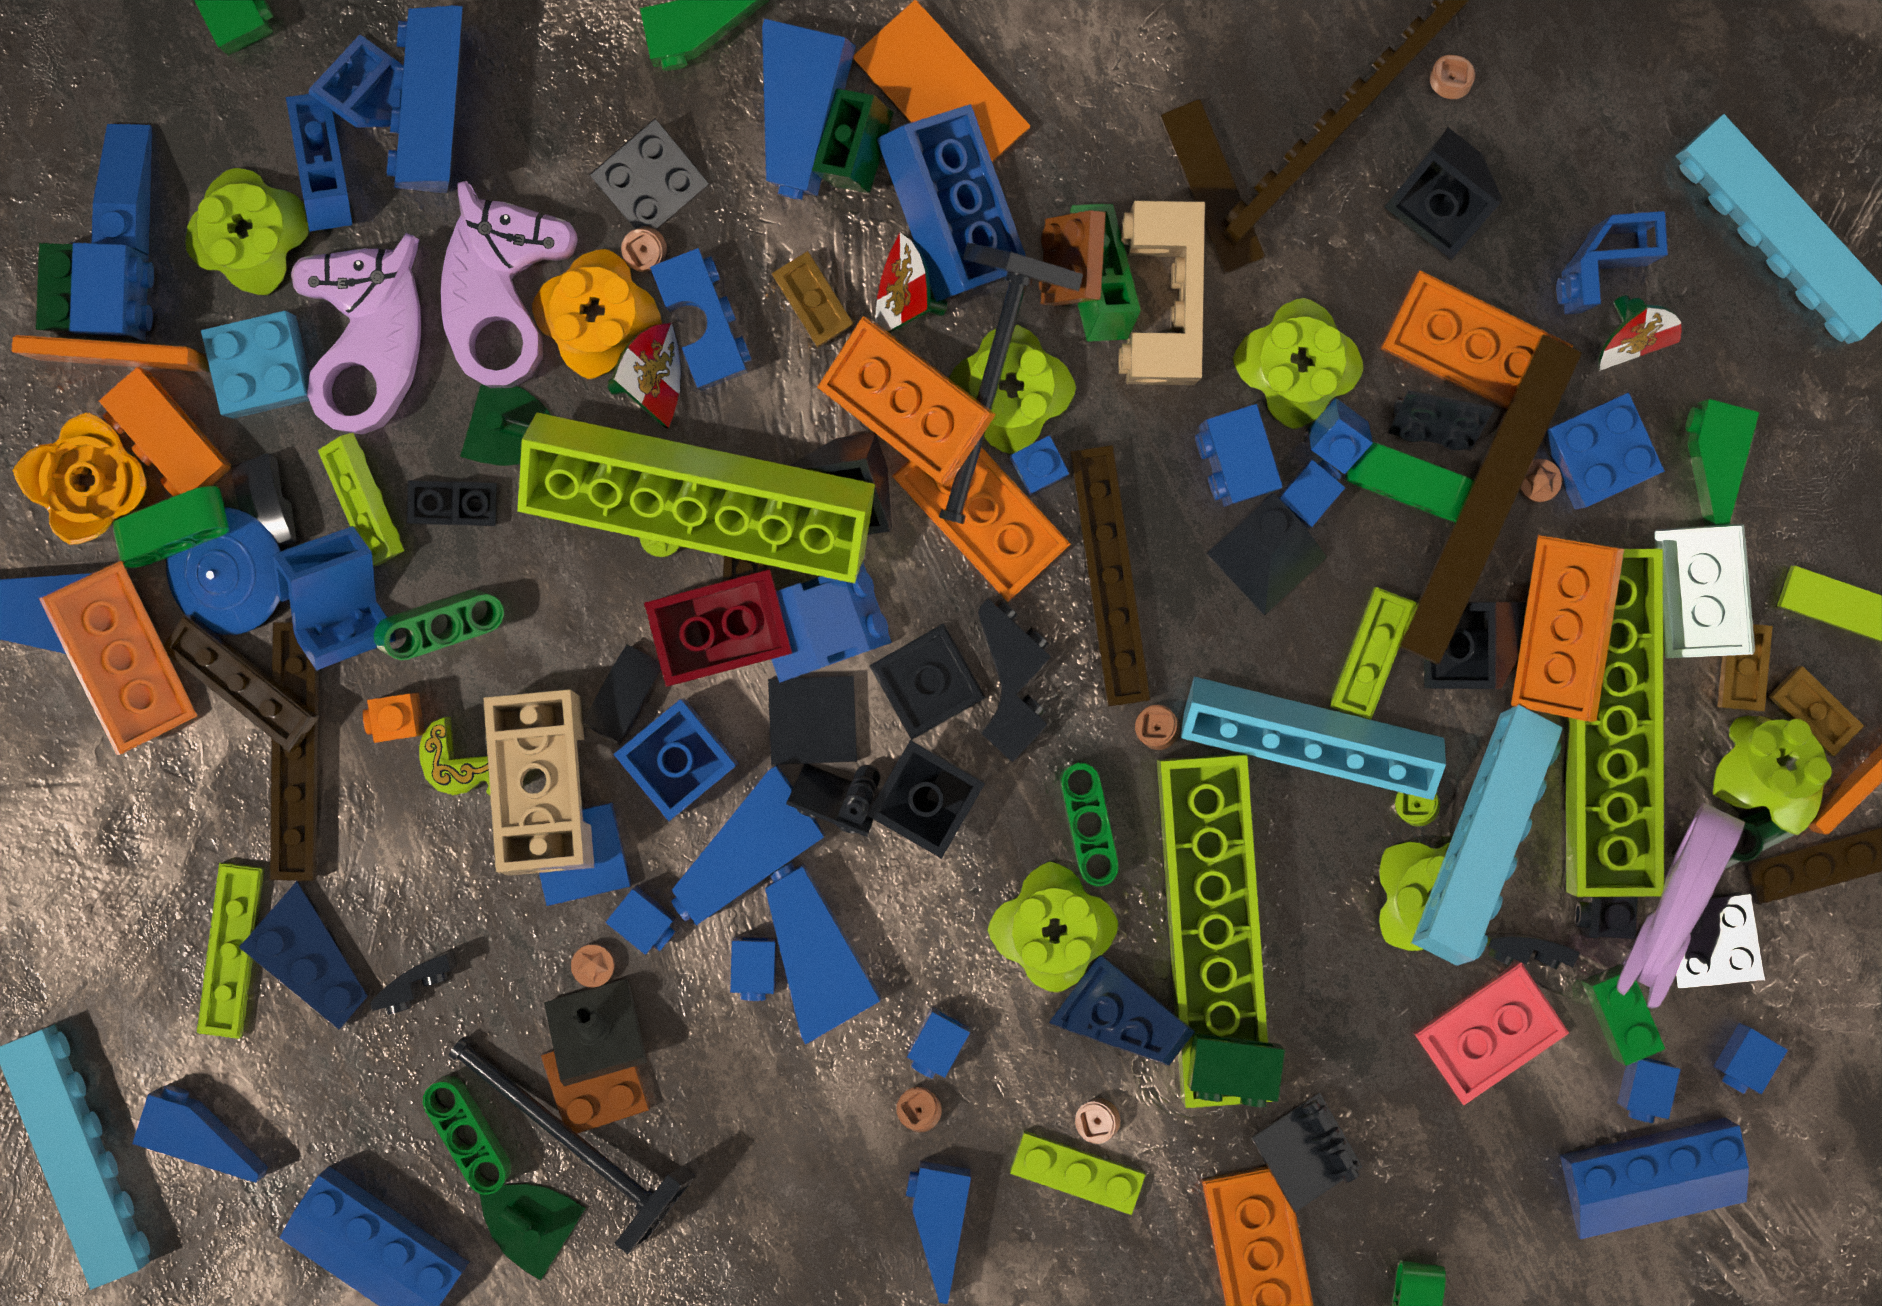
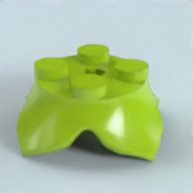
(259, 260)
(1266, 364)
(1045, 393)
(1774, 767)
(1407, 876)
(1049, 894)

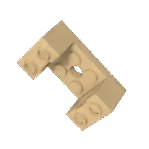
(1177, 232)
(546, 827)

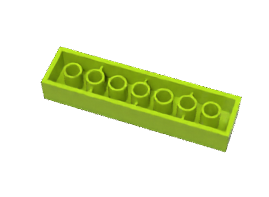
(694, 497)
(1619, 758)
(1212, 902)

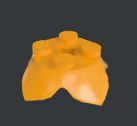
(594, 346)
(52, 474)

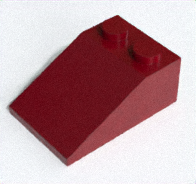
(718, 628)

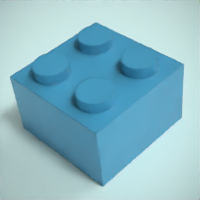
(257, 364)

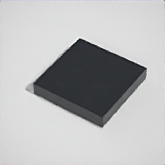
(927, 681)
(812, 720)

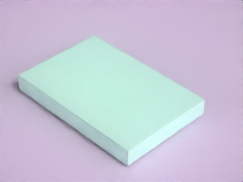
(1705, 591)

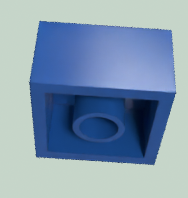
(110, 292)
(1602, 451)
(1238, 456)
(676, 759)

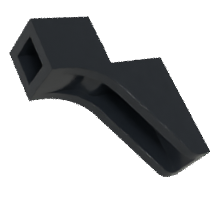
(1016, 660)

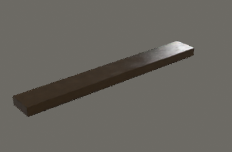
(1489, 499)

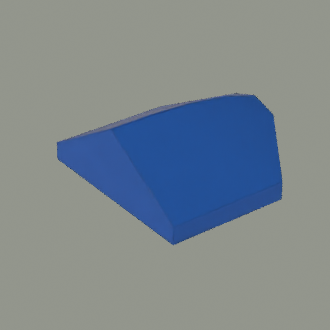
(360, 85)

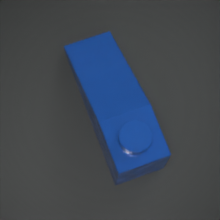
(319, 163)
(124, 188)
(191, 1132)
(939, 1211)

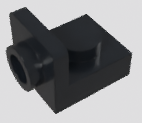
(1607, 917)

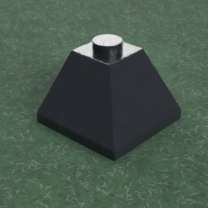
(1447, 194)
(858, 459)
(1267, 553)
(1480, 648)
(926, 798)

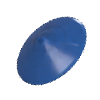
(229, 578)

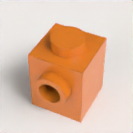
(394, 717)

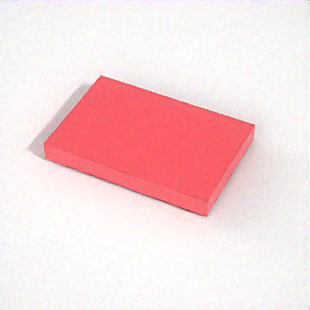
(1491, 1033)

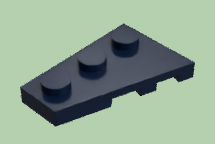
(304, 958)
(1122, 1015)

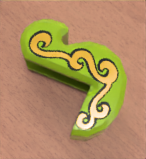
(441, 768)

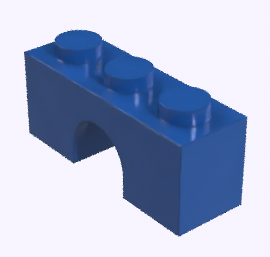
(689, 282)

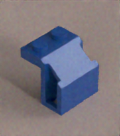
(1580, 278)
(330, 596)
(829, 623)

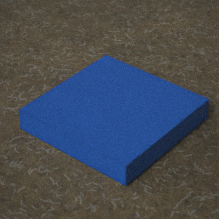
(609, 868)

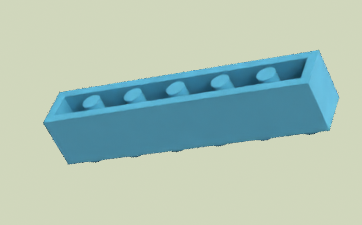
(1784, 229)
(1314, 738)
(1488, 836)
(73, 1156)

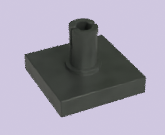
(595, 1032)

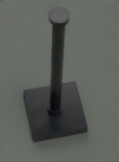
(1020, 273)
(650, 1204)

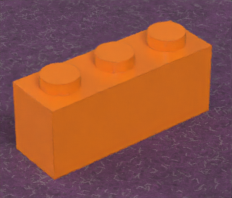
(163, 433)

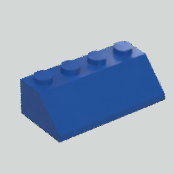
(427, 98)
(950, 197)
(1656, 1177)
(371, 1245)

